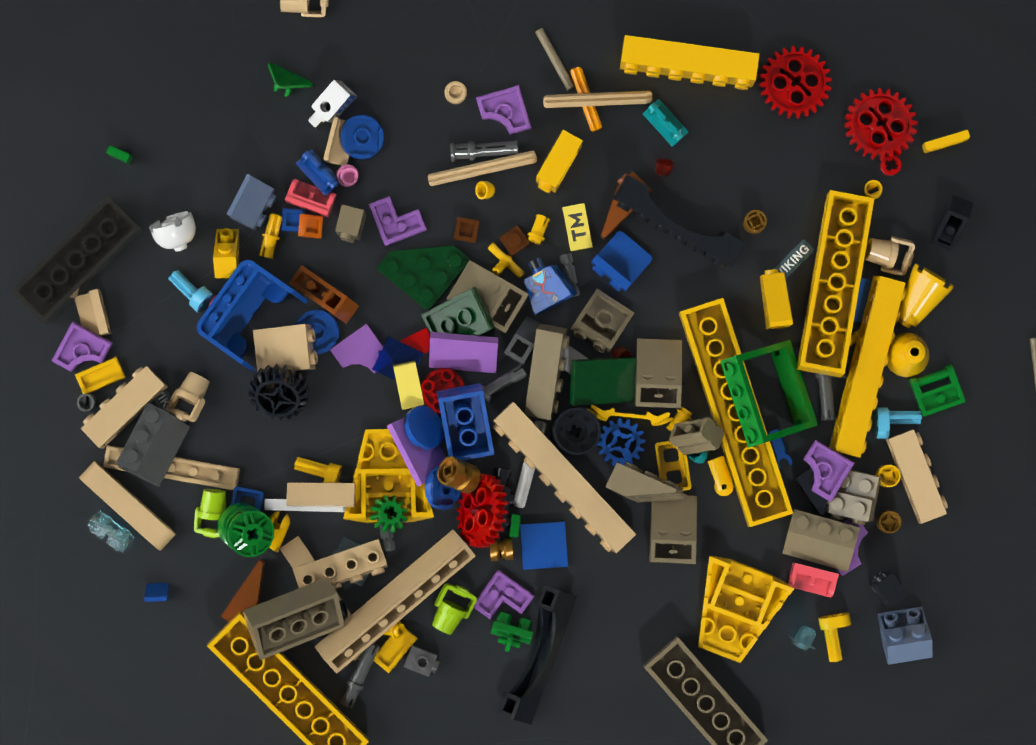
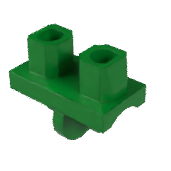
(512, 635)

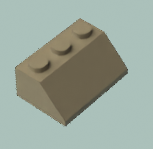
(821, 540)

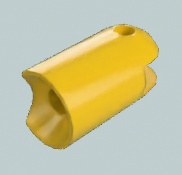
(721, 475)
(279, 530)

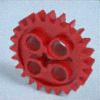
(782, 97)
(897, 114)
(483, 526)

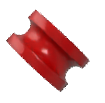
(892, 172)

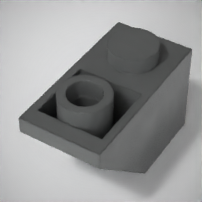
(523, 341)

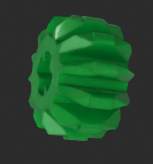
(381, 517)

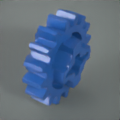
(614, 428)

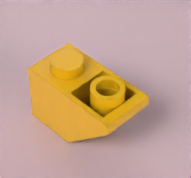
(226, 252)

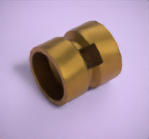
(458, 474)

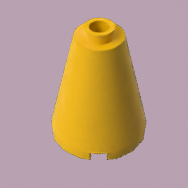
(922, 295)
(900, 358)

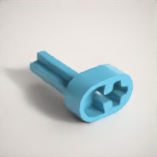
(198, 298)
(884, 418)

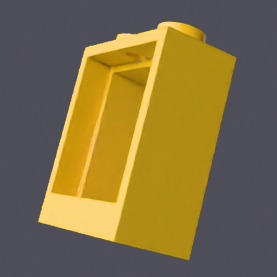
(558, 162)

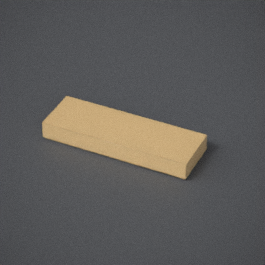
(321, 494)

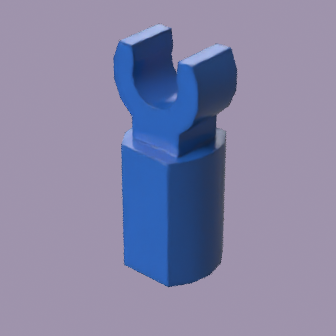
(779, 449)

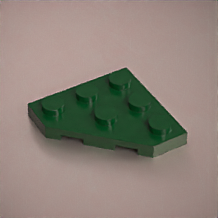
(424, 272)

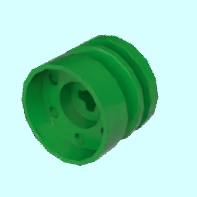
(237, 521)

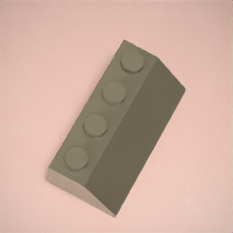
(294, 618)

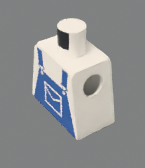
(339, 98)

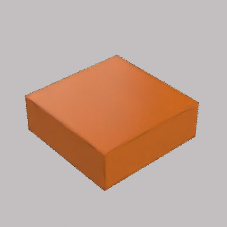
(310, 226)

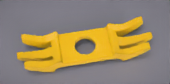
(655, 420)

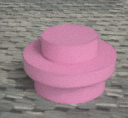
(347, 175)

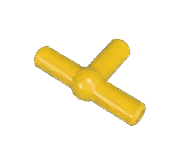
(505, 261)

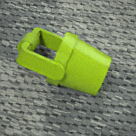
(211, 507)
(449, 613)

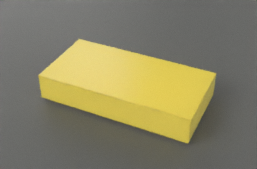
(408, 385)

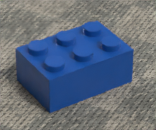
(465, 422)

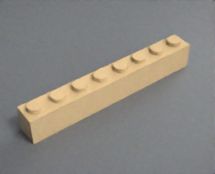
(565, 479)
(395, 601)

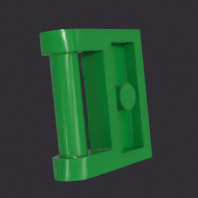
(938, 398)

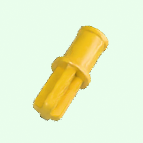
(271, 236)

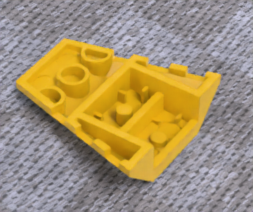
(382, 473)
(738, 606)

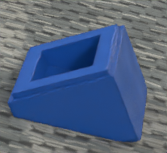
(157, 592)

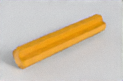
(582, 87)

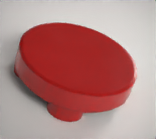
(436, 381)

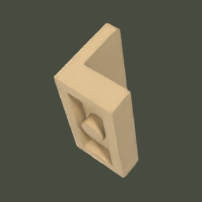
(334, 153)
(93, 312)

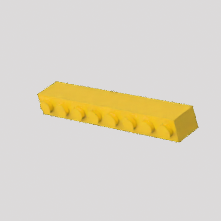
(867, 366)

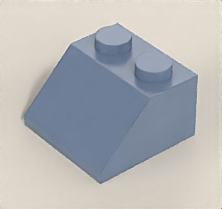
(252, 202)

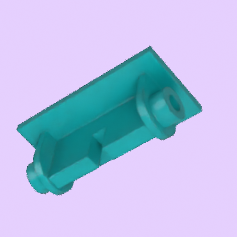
(665, 122)

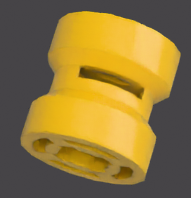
(891, 475)

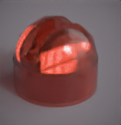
(664, 166)
(620, 351)

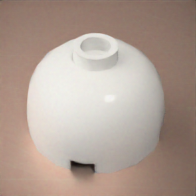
(174, 231)

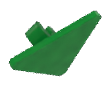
(286, 80)

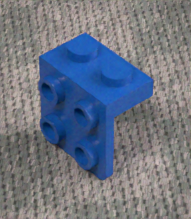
(621, 261)

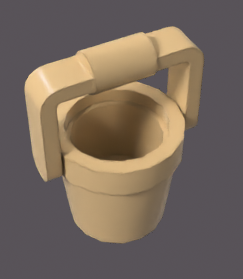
(886, 252)
(191, 391)

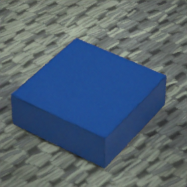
(290, 219)

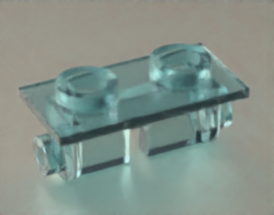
(103, 524)
(804, 638)

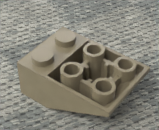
(499, 296)
(658, 373)
(640, 487)
(673, 531)

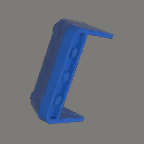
(237, 305)

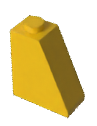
(775, 300)

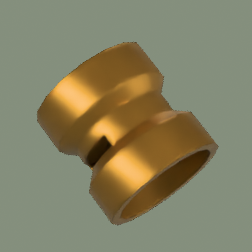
(754, 222)
(891, 524)
(501, 549)

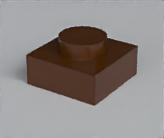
(466, 230)
(514, 241)

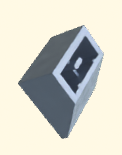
(905, 635)

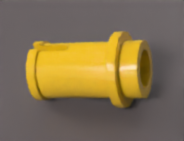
(538, 229)
(681, 416)
(396, 631)

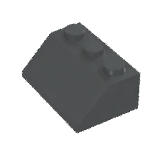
(153, 445)

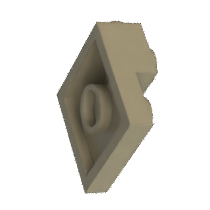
(602, 321)
(855, 498)

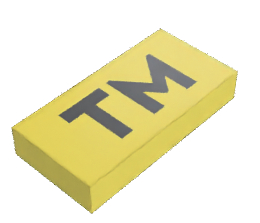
(577, 227)

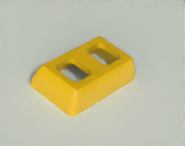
(681, 464)

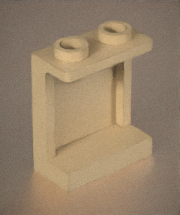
(286, 346)

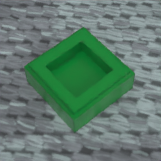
(119, 154)
(515, 524)

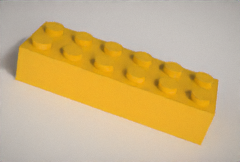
(689, 61)

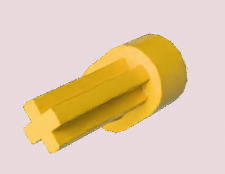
(330, 473)
(830, 624)

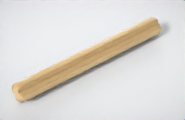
(597, 99)
(482, 168)

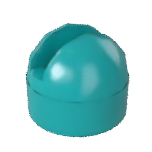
(699, 459)

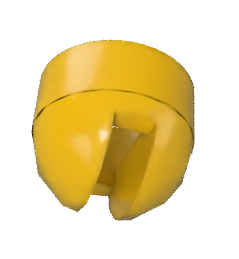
(871, 186)
(484, 190)

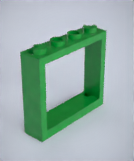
(792, 386)

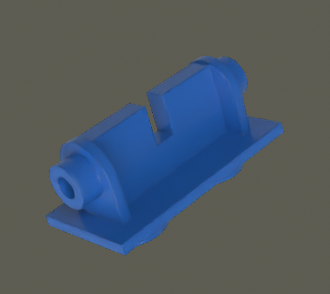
(318, 172)

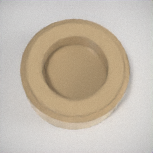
(455, 92)

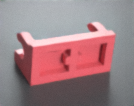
(310, 198)
(812, 580)

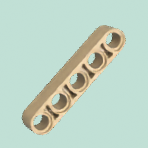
(127, 505)

